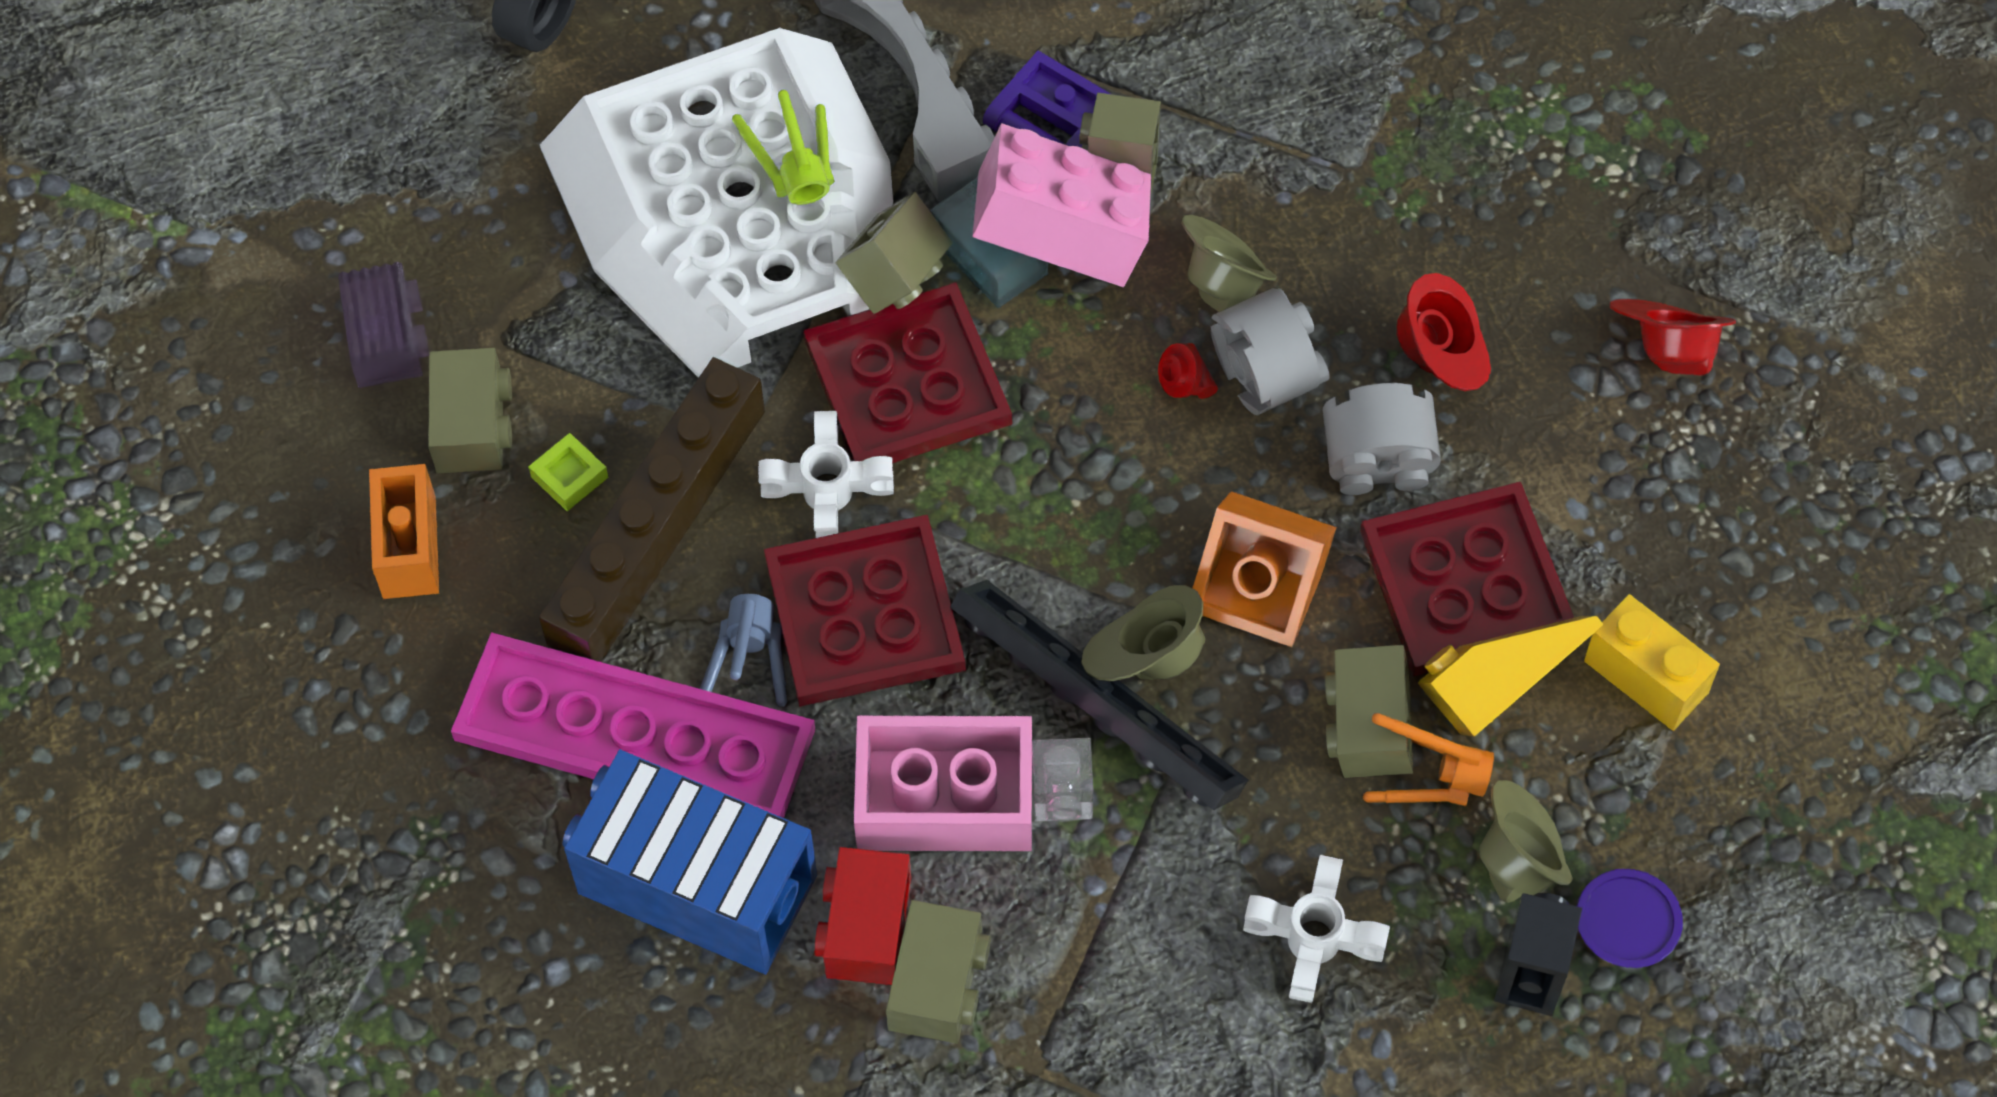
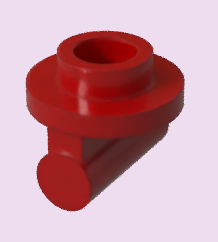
(1185, 373)

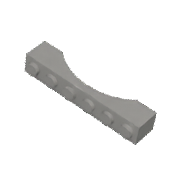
(946, 134)

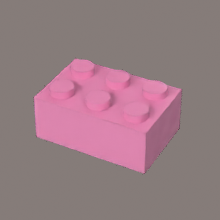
(1062, 205)
(943, 783)

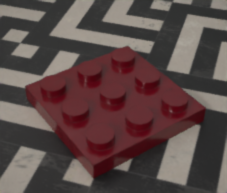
(908, 377)
(1464, 571)
(864, 610)

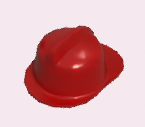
(1444, 333)
(1674, 336)

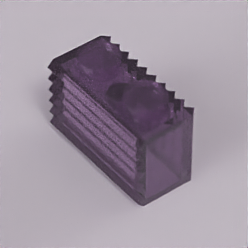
(382, 324)

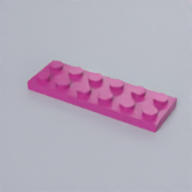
(583, 711)

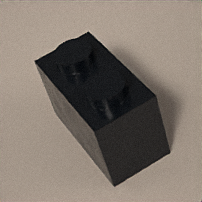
(1538, 953)

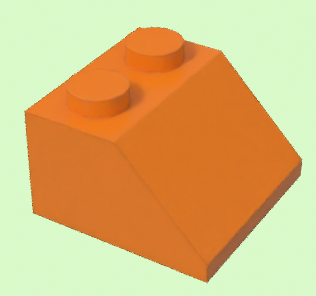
(1261, 567)

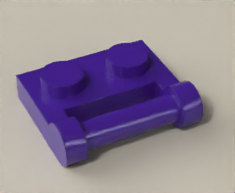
(1050, 93)

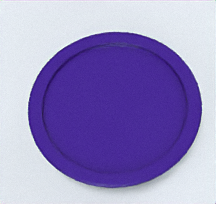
(1629, 918)

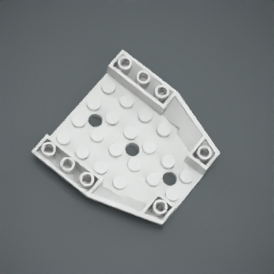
(654, 206)

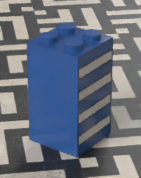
(690, 860)

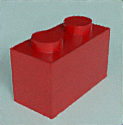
(865, 915)

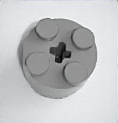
(1268, 350)
(1381, 438)

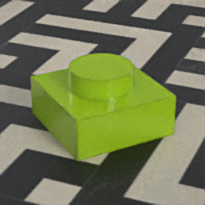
(568, 472)

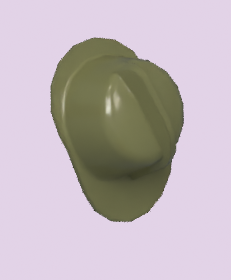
(1222, 264)
(1151, 640)
(1522, 845)

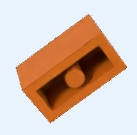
(403, 531)

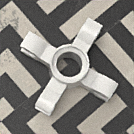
(826, 457)
(1361, 938)

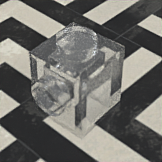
(1062, 779)

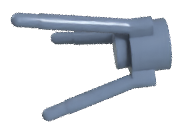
(747, 630)

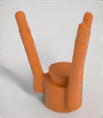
(1462, 767)

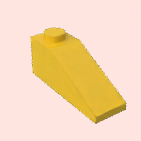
(1491, 674)

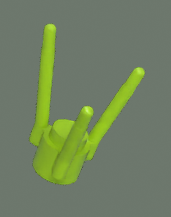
(803, 174)

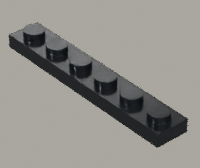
(1113, 705)

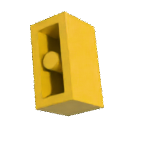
(1651, 662)

